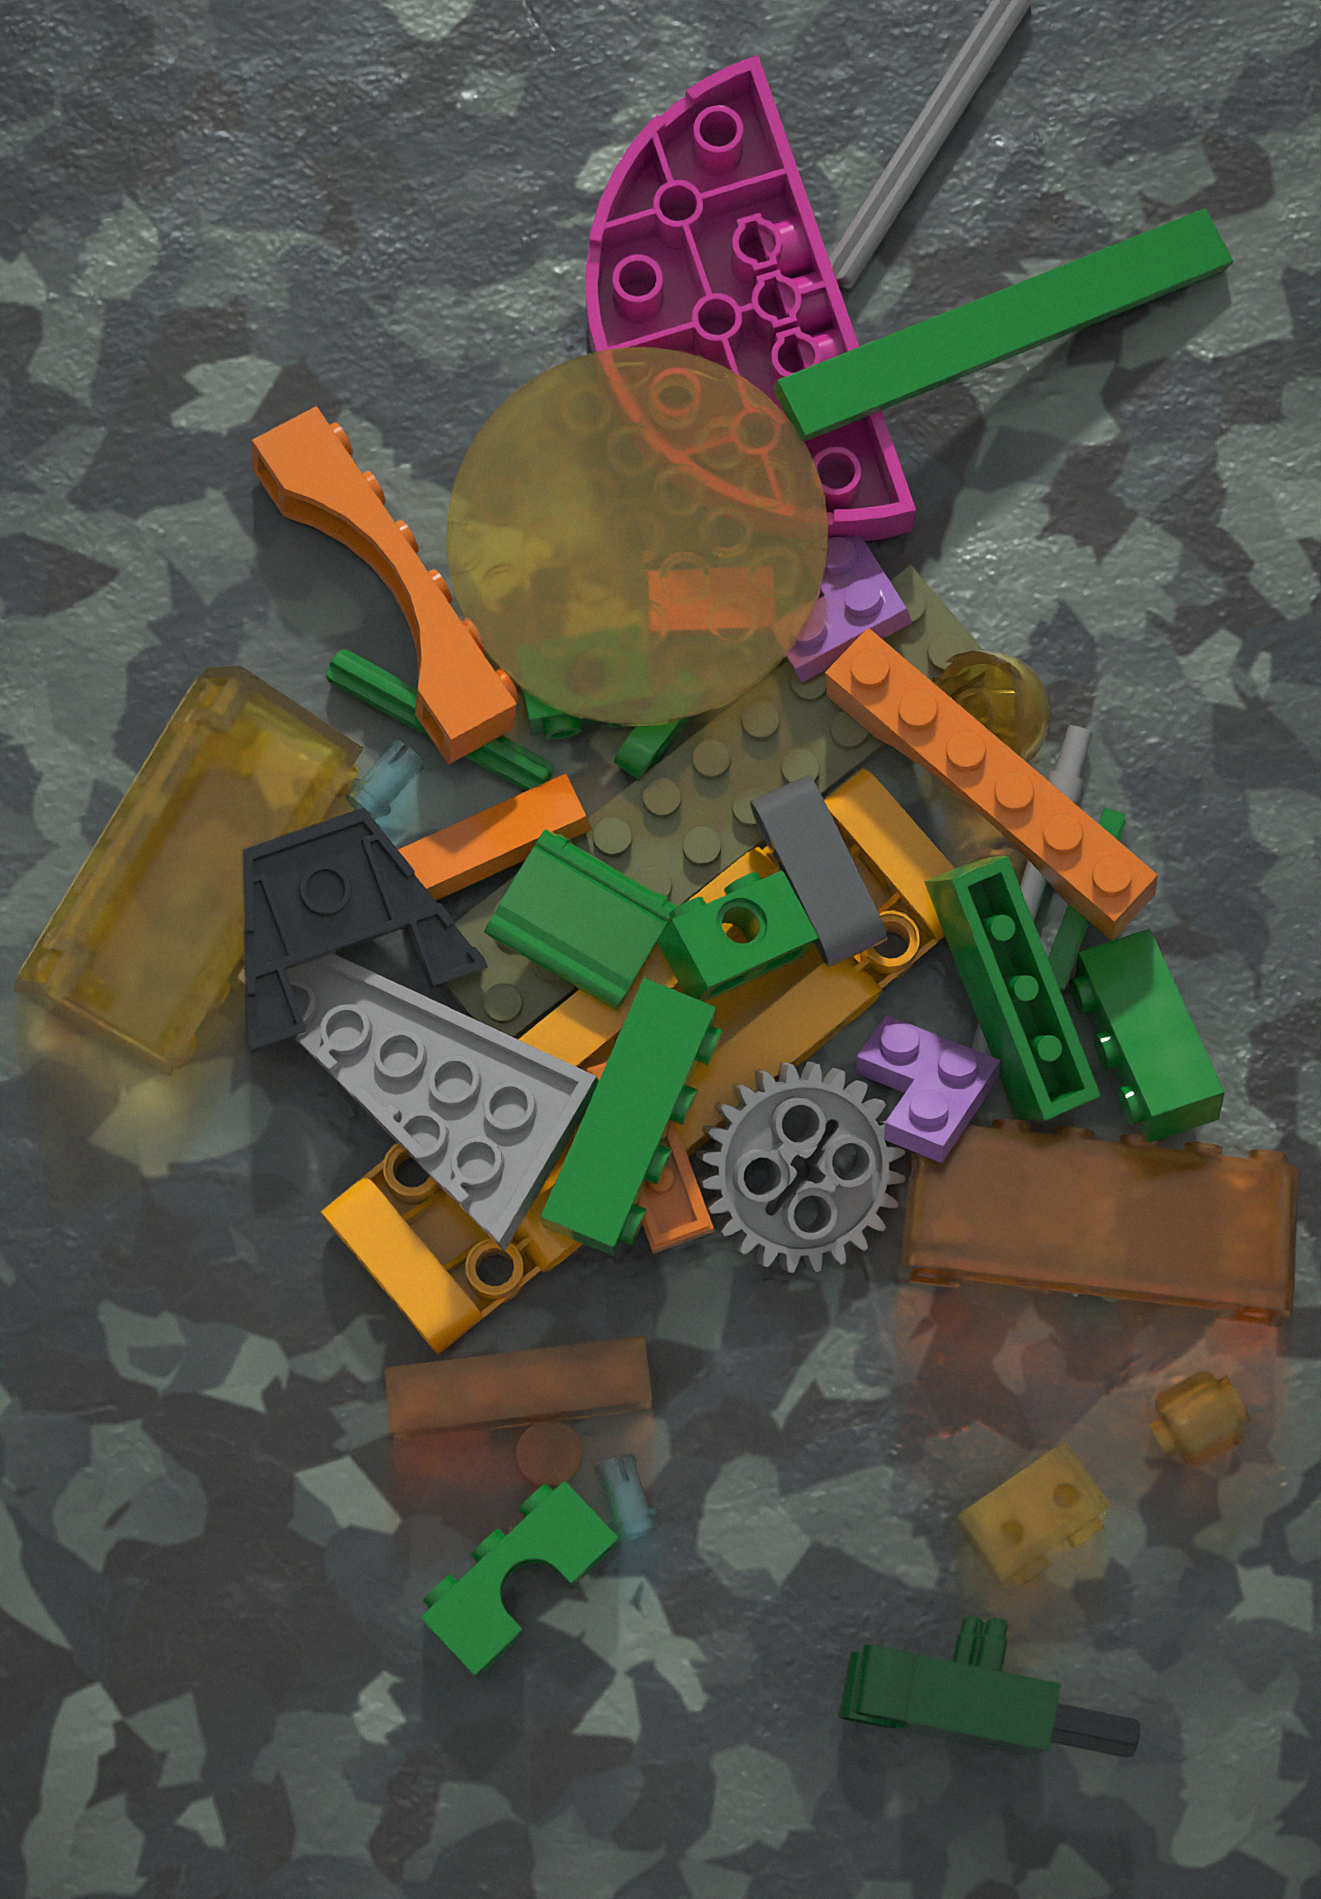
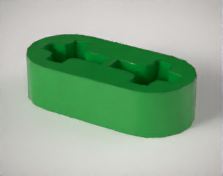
(647, 746)

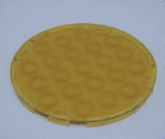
(637, 536)

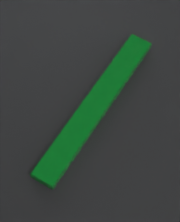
(1002, 325)

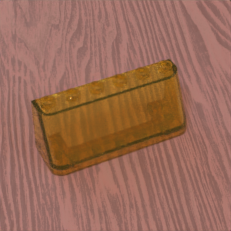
(159, 900)

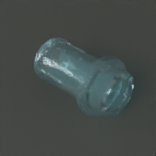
(385, 780)
(626, 1498)

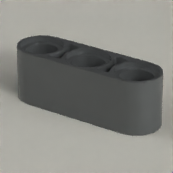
(819, 869)

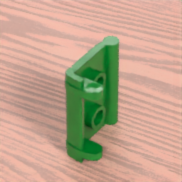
(580, 919)

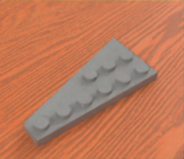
(451, 1091)

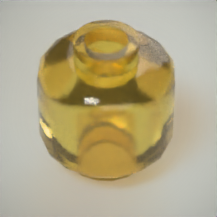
(1199, 1418)

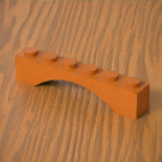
(317, 483)
(1049, 829)

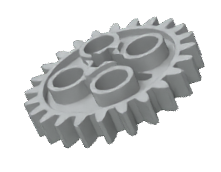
(844, 1201)

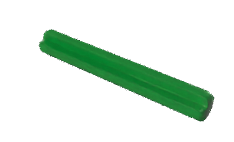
(399, 701)

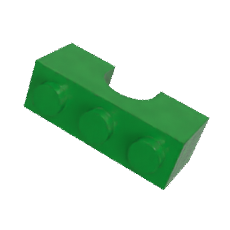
(555, 1533)

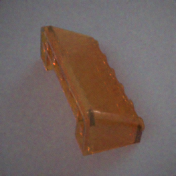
(1105, 1220)

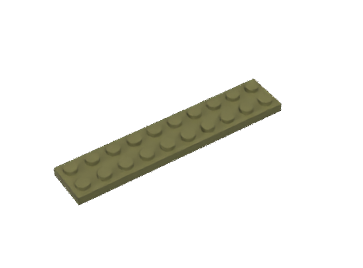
(694, 807)

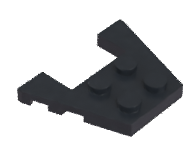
(325, 894)

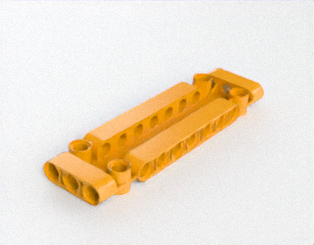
(430, 1249)

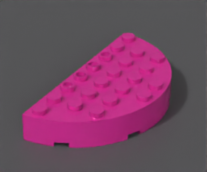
(721, 258)

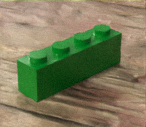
(1012, 988)
(630, 1117)

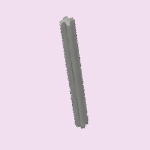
(925, 139)

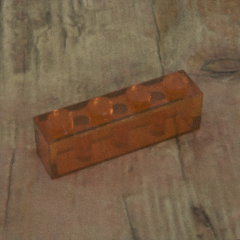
(518, 1388)

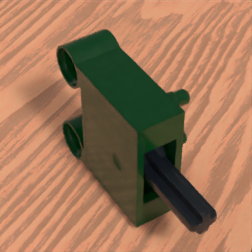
(975, 1700)

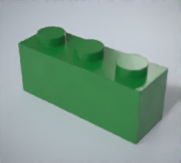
(1146, 1036)

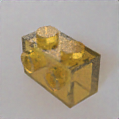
(1034, 1514)

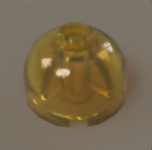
(1001, 696)

